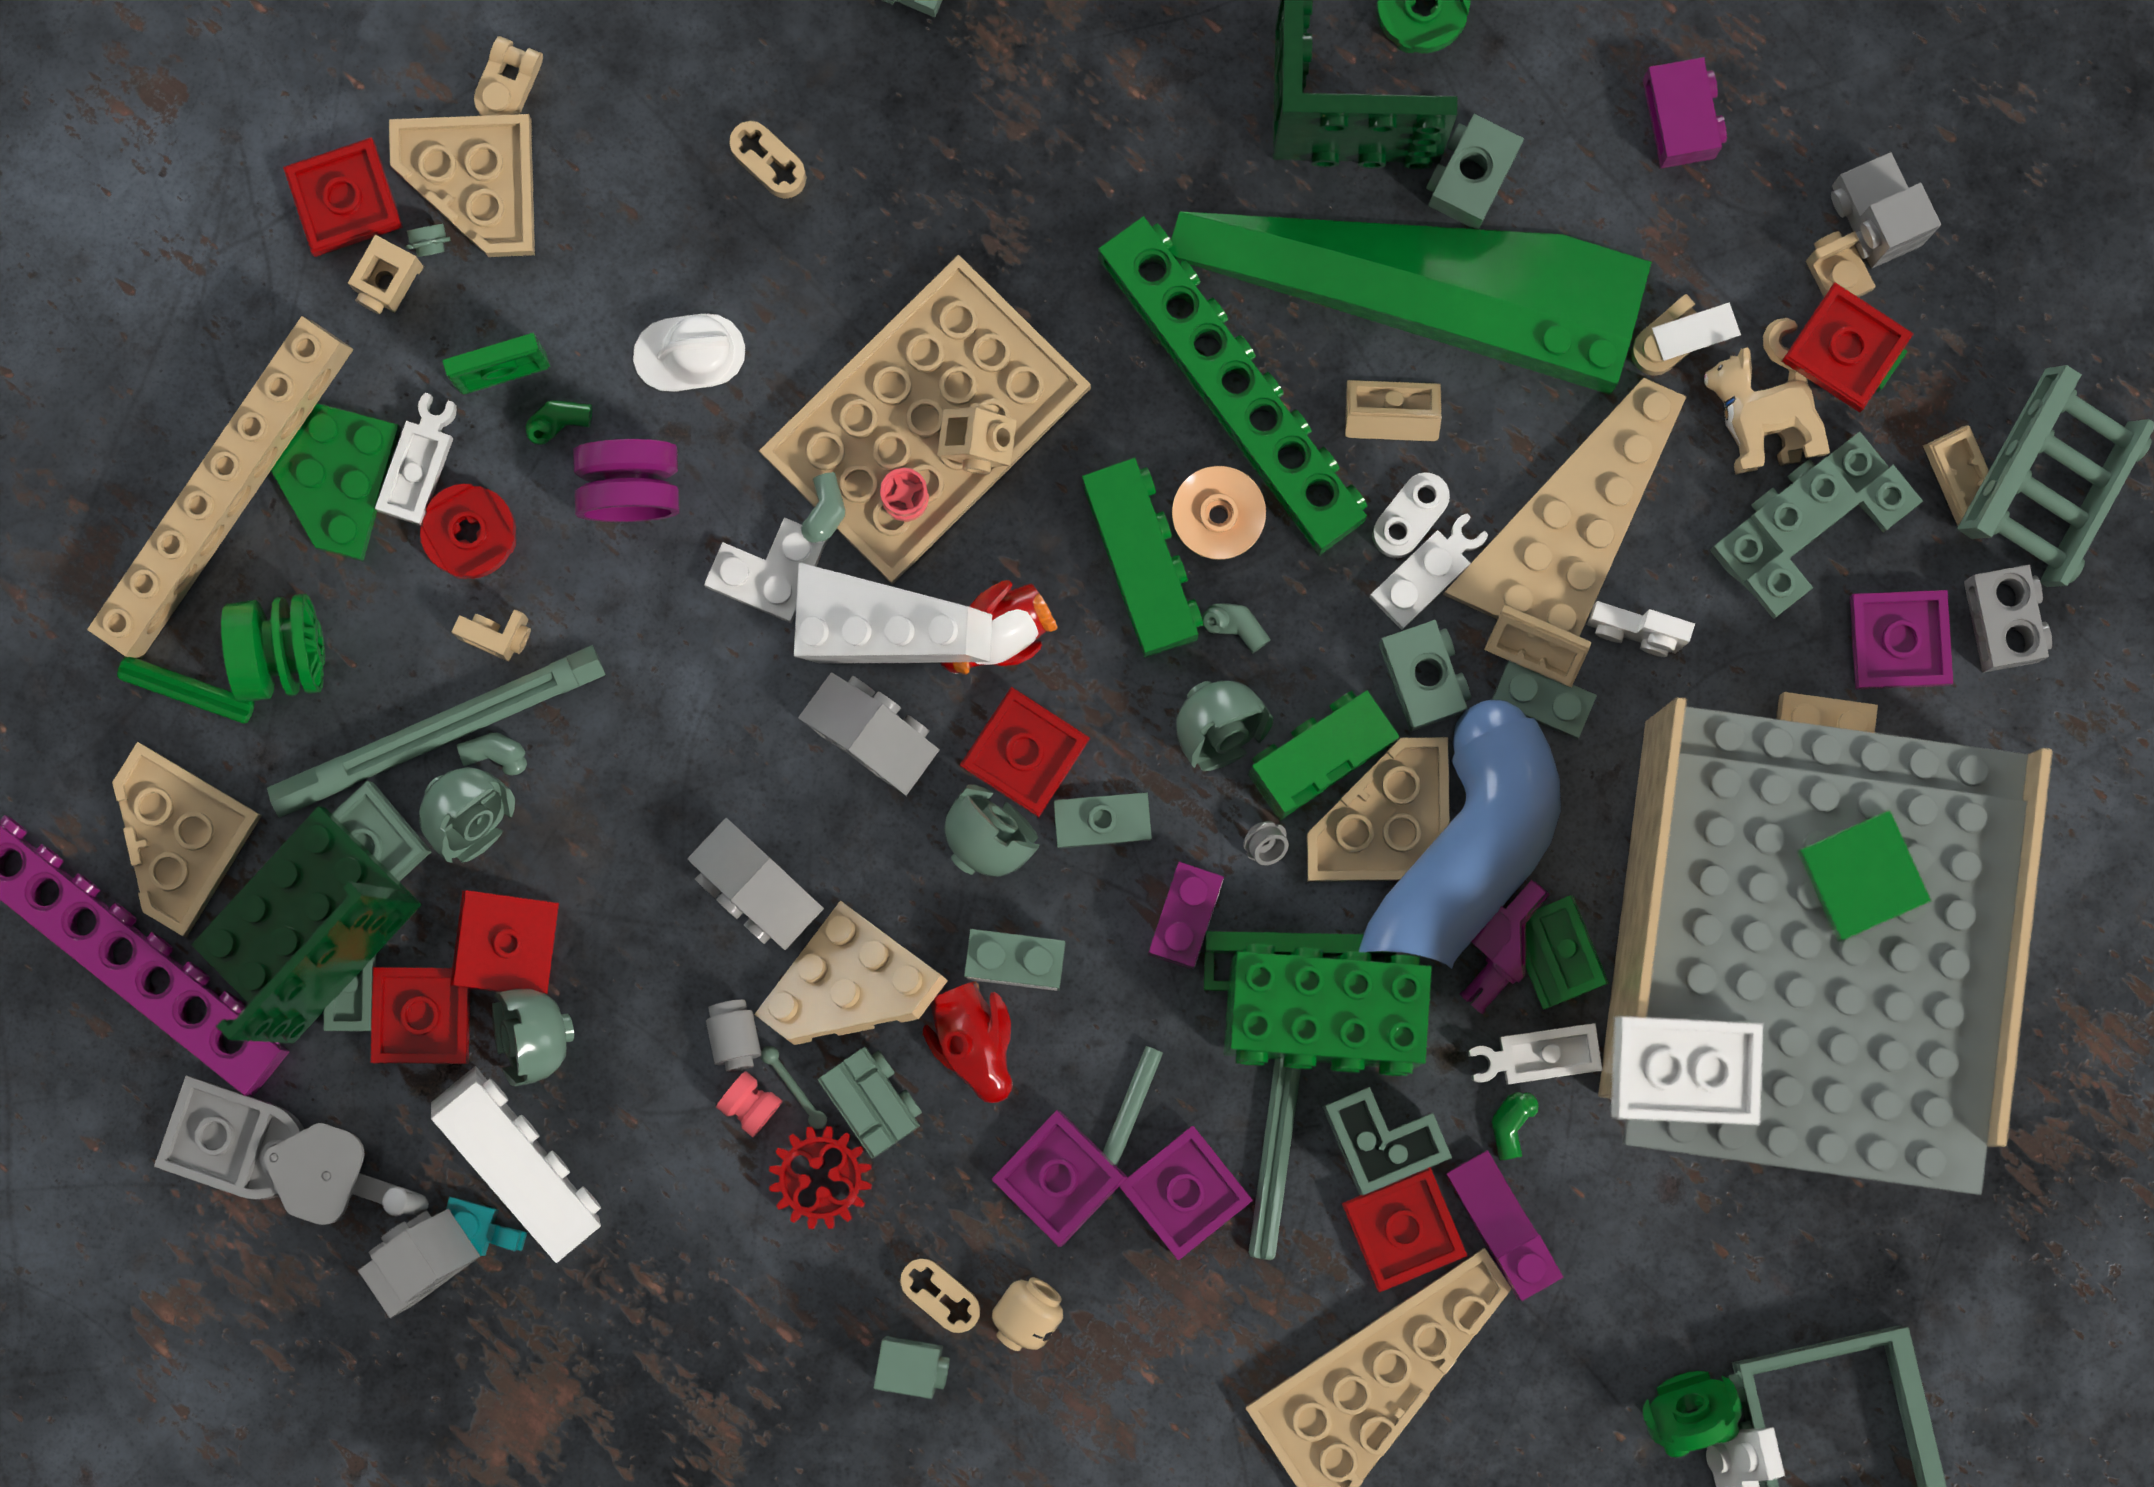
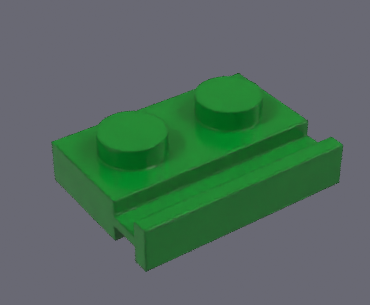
(1561, 954)

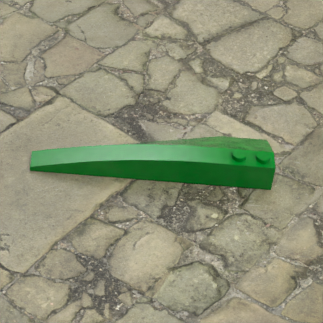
(1492, 292)

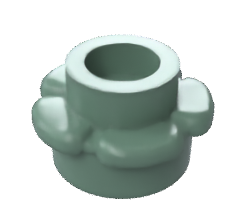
(427, 240)

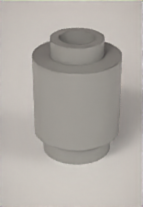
(733, 1035)

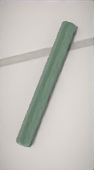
(1274, 1161)

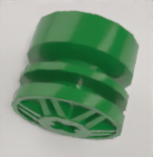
(283, 647)

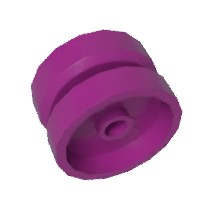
(626, 480)

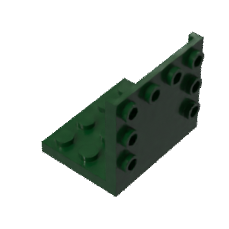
(1348, 125)
(303, 929)

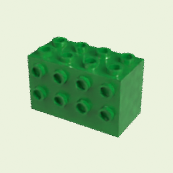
(1327, 1010)

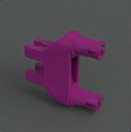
(1505, 947)

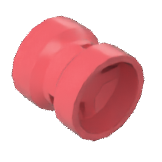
(902, 486)
(749, 1104)

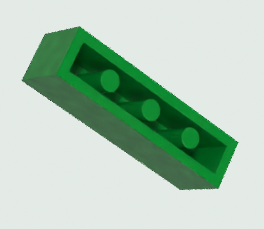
(1140, 557)

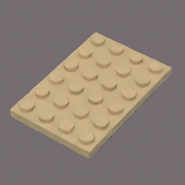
(887, 406)

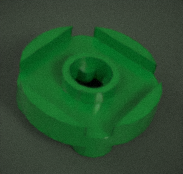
(1422, 33)
(1684, 1432)

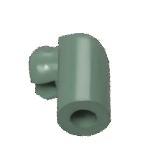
(828, 511)
(1237, 620)
(498, 749)

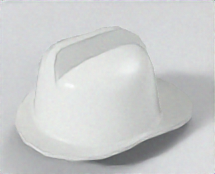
(689, 352)

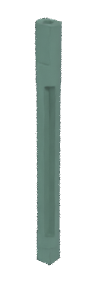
(435, 731)

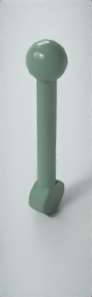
(816, 1117)

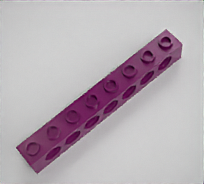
(244, 1069)

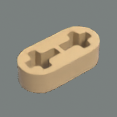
(775, 151)
(932, 1304)

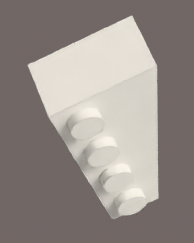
(876, 623)
(515, 1164)

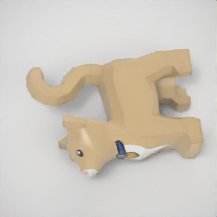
(1779, 410)

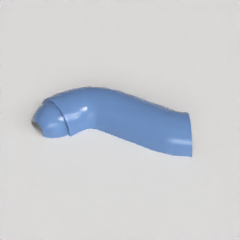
(1485, 848)

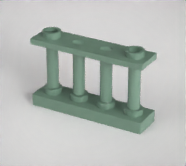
(2012, 475)

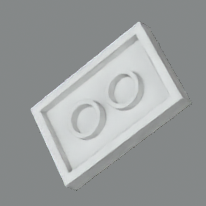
(1686, 1070)

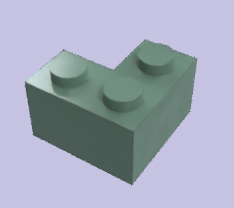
(1379, 1154)

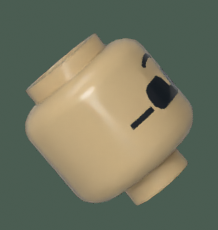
(1027, 1314)

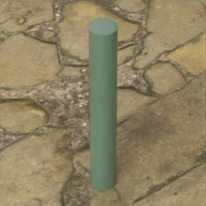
(1132, 1104)

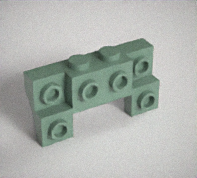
(1788, 521)

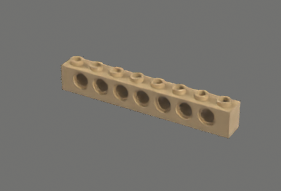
(220, 489)

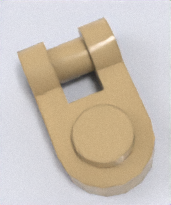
(500, 94)
(1645, 350)

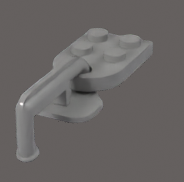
(267, 1154)

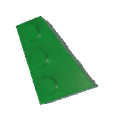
(1321, 753)

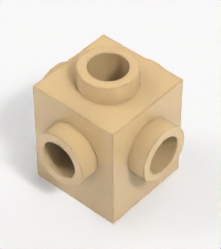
(986, 435)

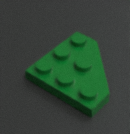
(336, 476)

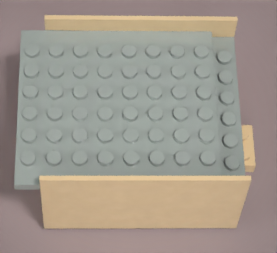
(1874, 1047)

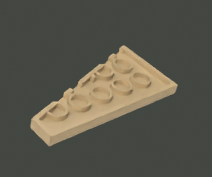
(1569, 532)
(1359, 1396)

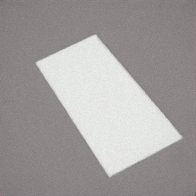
(1696, 331)

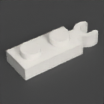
(417, 464)
(1425, 574)
(1542, 1055)

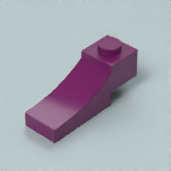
(1504, 1226)

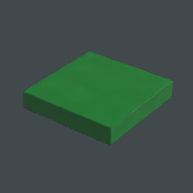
(496, 364)
(1864, 875)

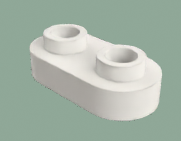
(1411, 514)

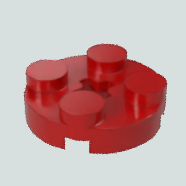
(441, 525)

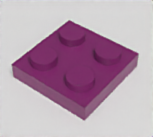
(1901, 639)
(1059, 1178)
(1185, 1192)

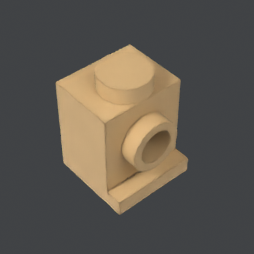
(380, 260)

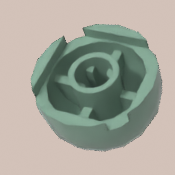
(1219, 721)
(462, 812)
(986, 835)
(530, 1034)

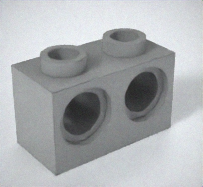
(1993, 619)

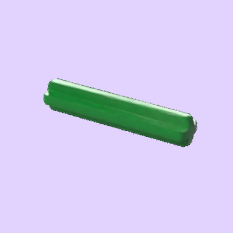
(184, 689)

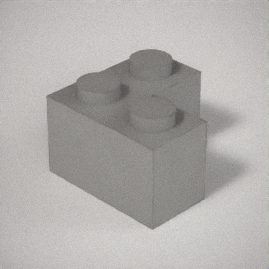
(1884, 210)
(870, 731)
(753, 886)
(417, 1260)

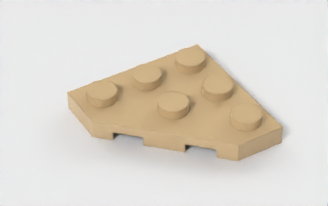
(473, 174)
(1385, 816)
(177, 836)
(849, 982)

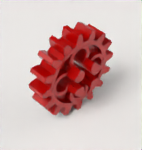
(826, 1205)

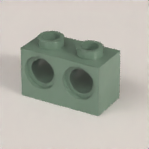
(911, 1367)

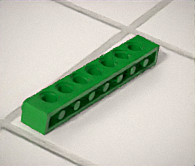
(1146, 244)

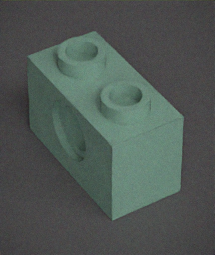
(1491, 149)
(1422, 703)

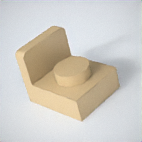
(1839, 262)
(484, 634)

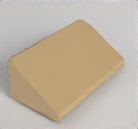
(1393, 410)

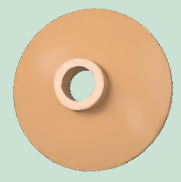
(1223, 489)

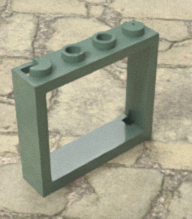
(1905, 1379)

